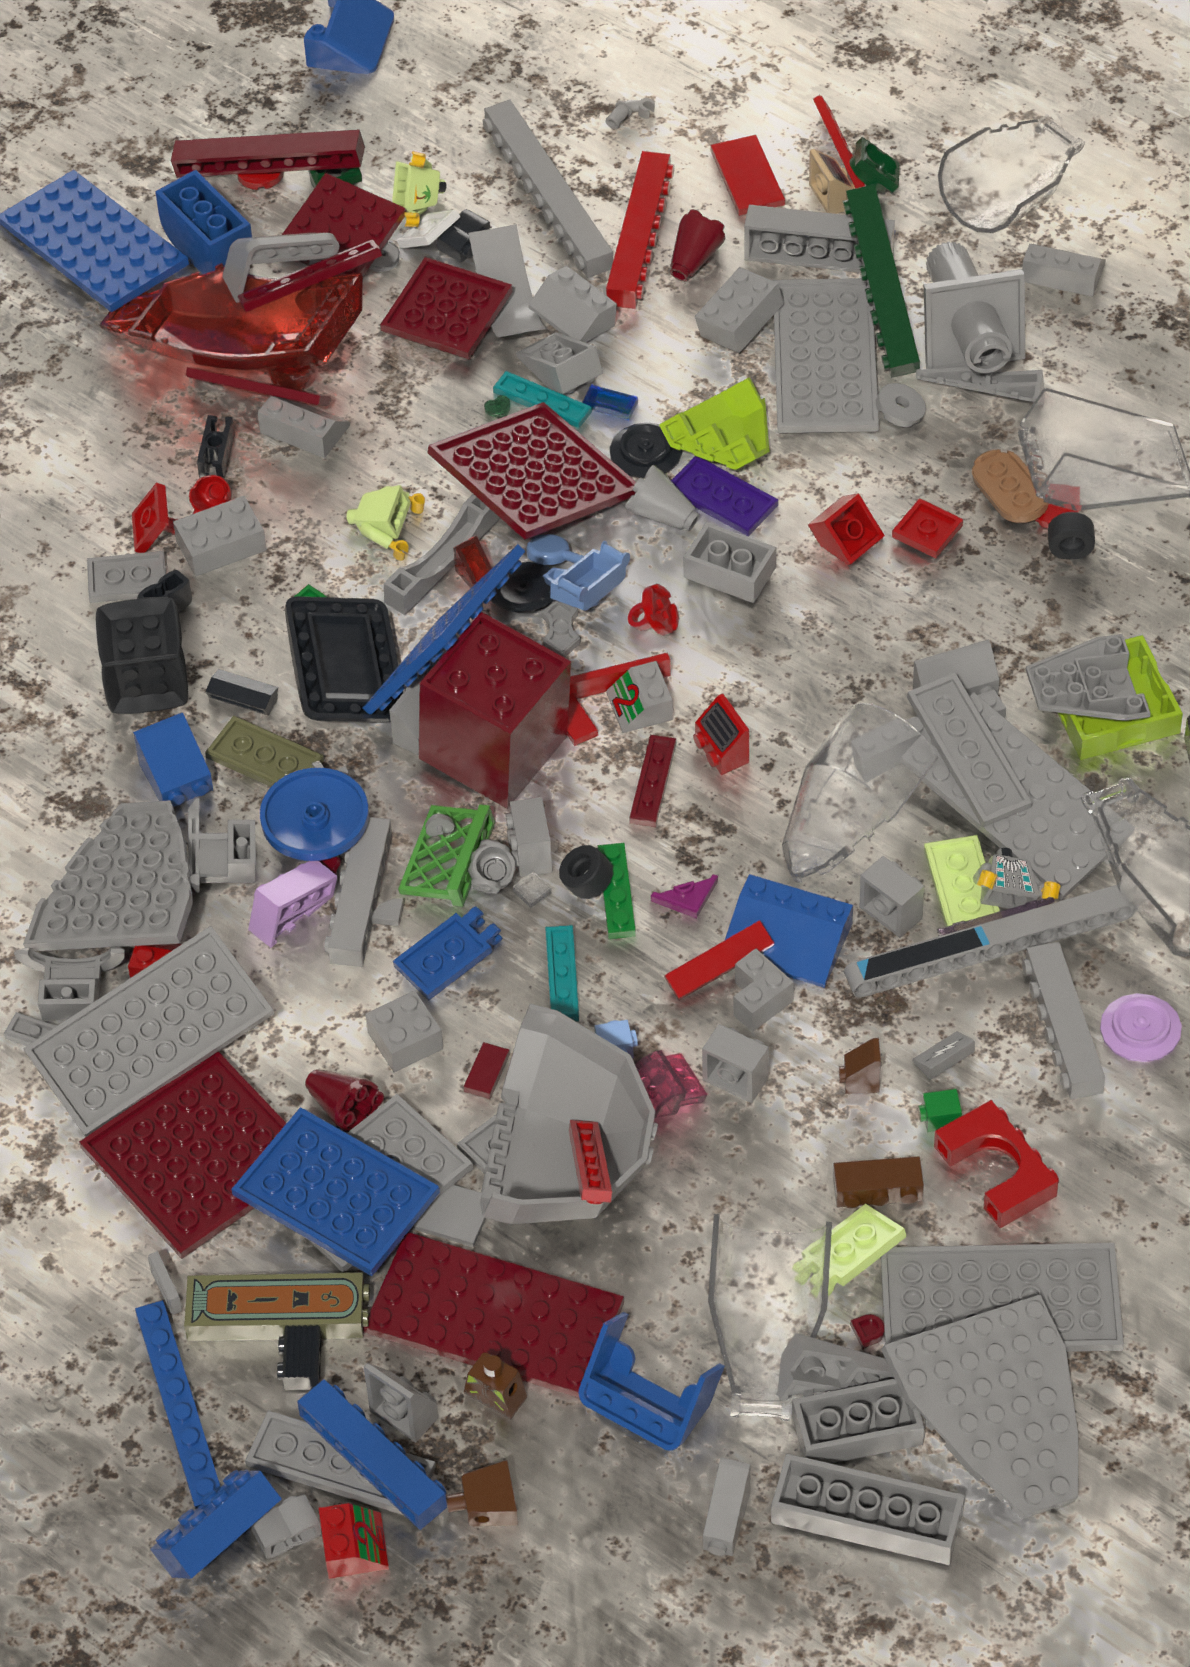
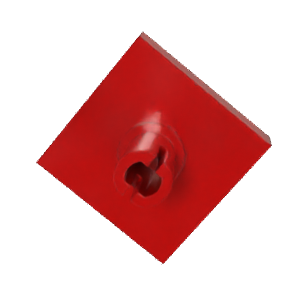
(151, 518)

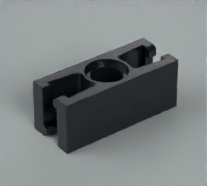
(215, 447)

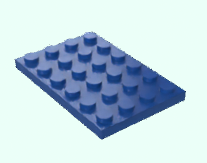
(336, 1191)

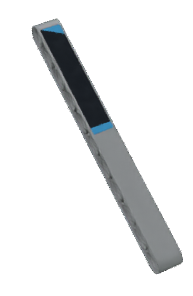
(987, 941)

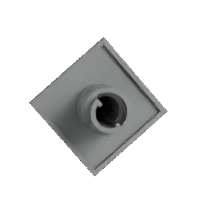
(971, 316)

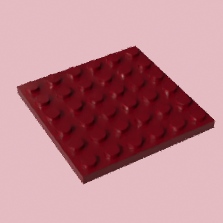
(533, 470)
(186, 1151)

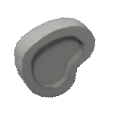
(439, 824)

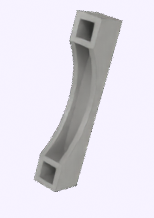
(413, 581)

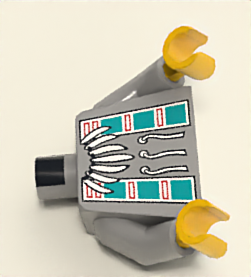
(1011, 882)

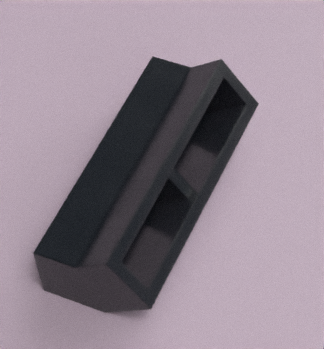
(242, 692)

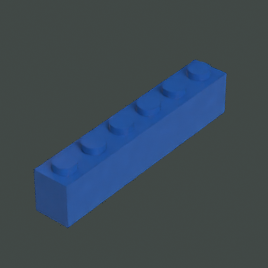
(373, 1454)

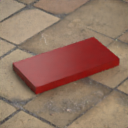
(747, 173)

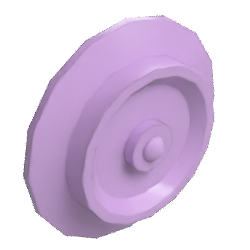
(1140, 1027)

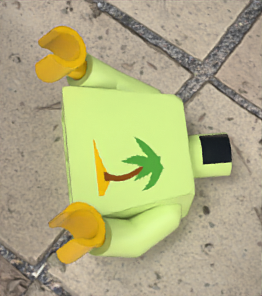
(416, 187)
(383, 515)

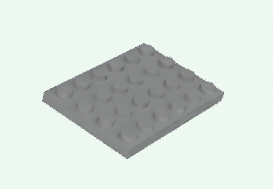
(412, 1142)

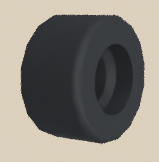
(1071, 536)
(594, 880)

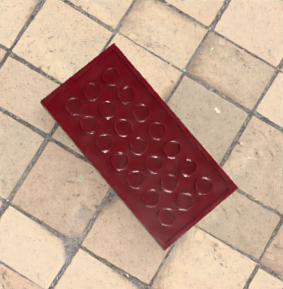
(477, 1304)

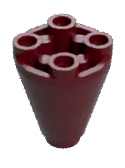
(695, 243)
(344, 1097)

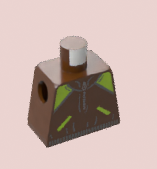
(492, 1382)

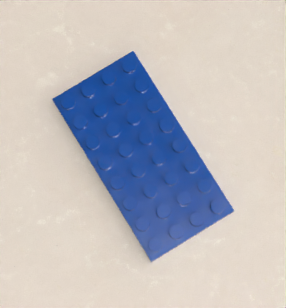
(93, 240)

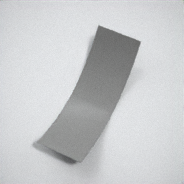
(500, 257)

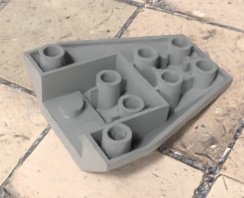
(1088, 681)

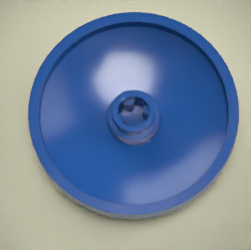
(314, 814)

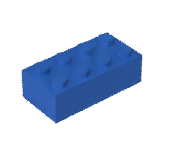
(215, 1523)

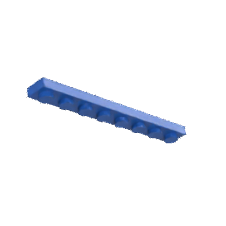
(177, 1400)

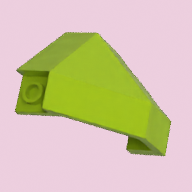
(723, 428)

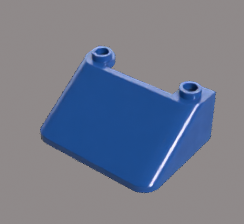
(352, 38)

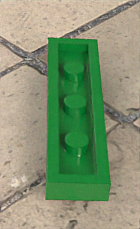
(618, 894)

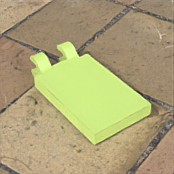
(859, 1243)

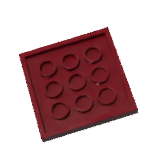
(349, 215)
(446, 307)

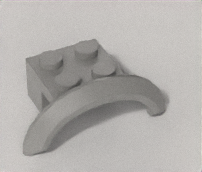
(220, 856)
(68, 983)

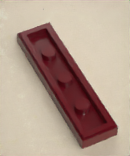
(652, 781)

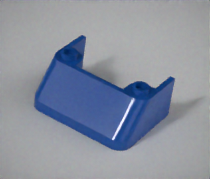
(636, 1402)

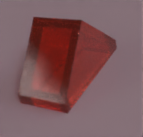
(471, 561)

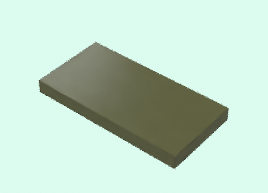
(259, 752)

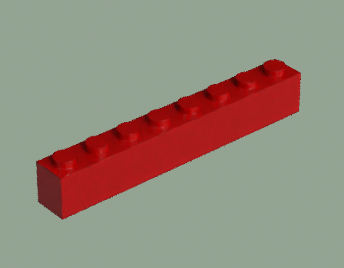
(639, 229)

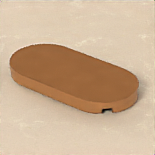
(1008, 486)

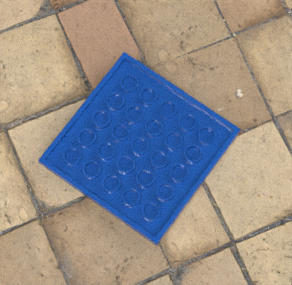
(443, 632)

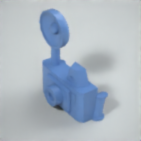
(584, 581)

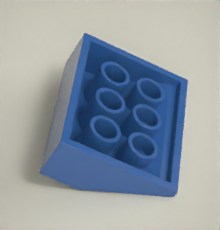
(803, 925)

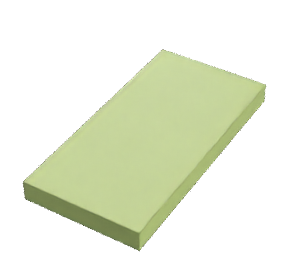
(952, 871)

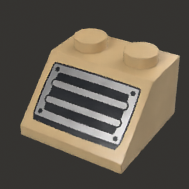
(828, 181)

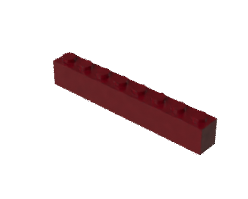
(268, 153)

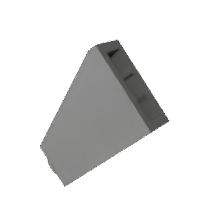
(727, 1507)

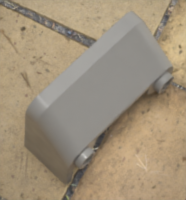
(274, 249)

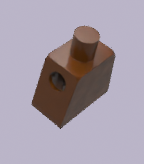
(486, 1497)

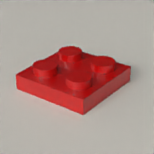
(927, 528)

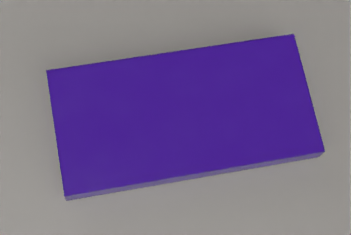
(724, 495)

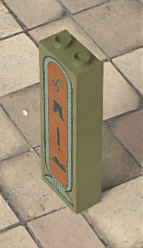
(266, 1303)

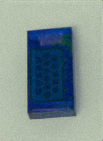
(610, 402)

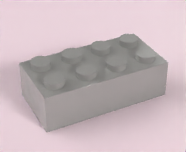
(856, 1422)

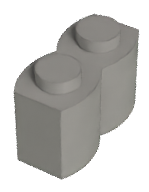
(286, 1526)

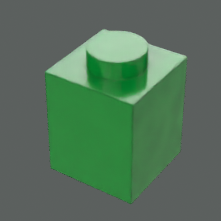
(939, 1109)

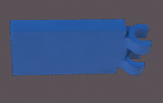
(447, 952)

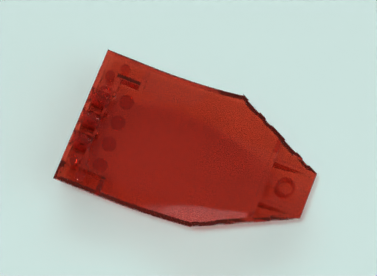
(203, 324)

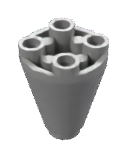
(662, 501)

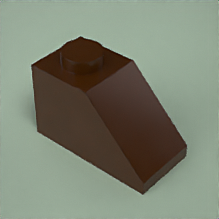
(862, 1069)

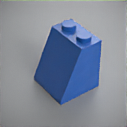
(172, 760)

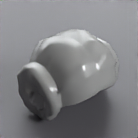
(491, 867)

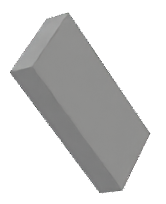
(164, 1283)

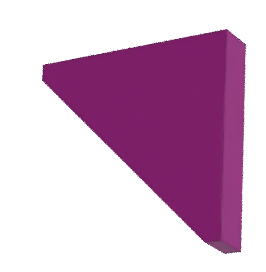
(687, 897)

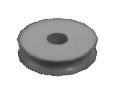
(390, 260)

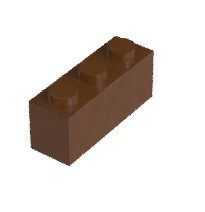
(878, 1182)

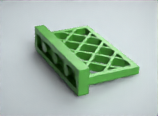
(460, 879)

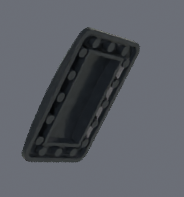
(340, 656)

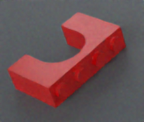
(990, 1129)

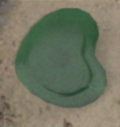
(499, 407)

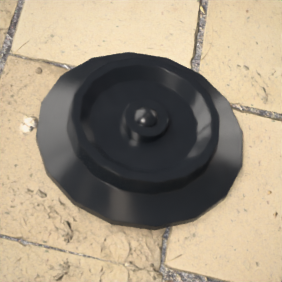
(641, 447)
(524, 589)

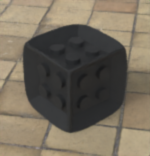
(141, 655)

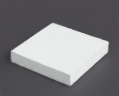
(429, 228)

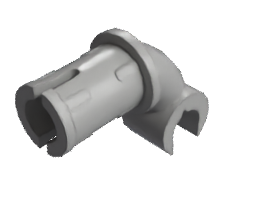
(625, 109)

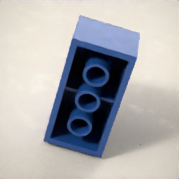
(200, 221)

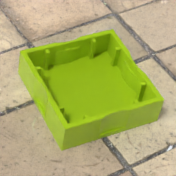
(1102, 735)

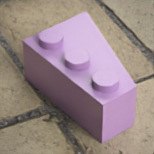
(289, 898)

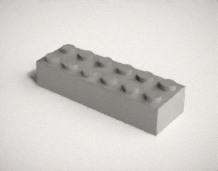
(802, 238)
(867, 1509)

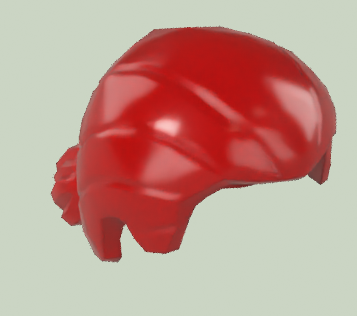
(209, 492)

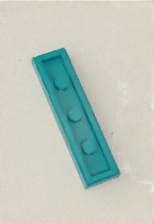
(531, 394)
(562, 970)

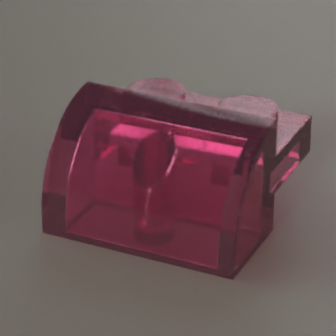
(669, 1082)

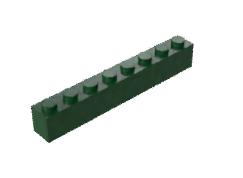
(882, 280)

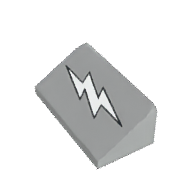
(944, 1054)

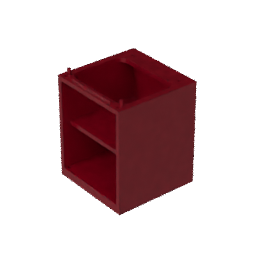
(494, 709)

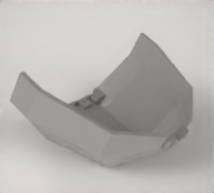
(553, 1078)

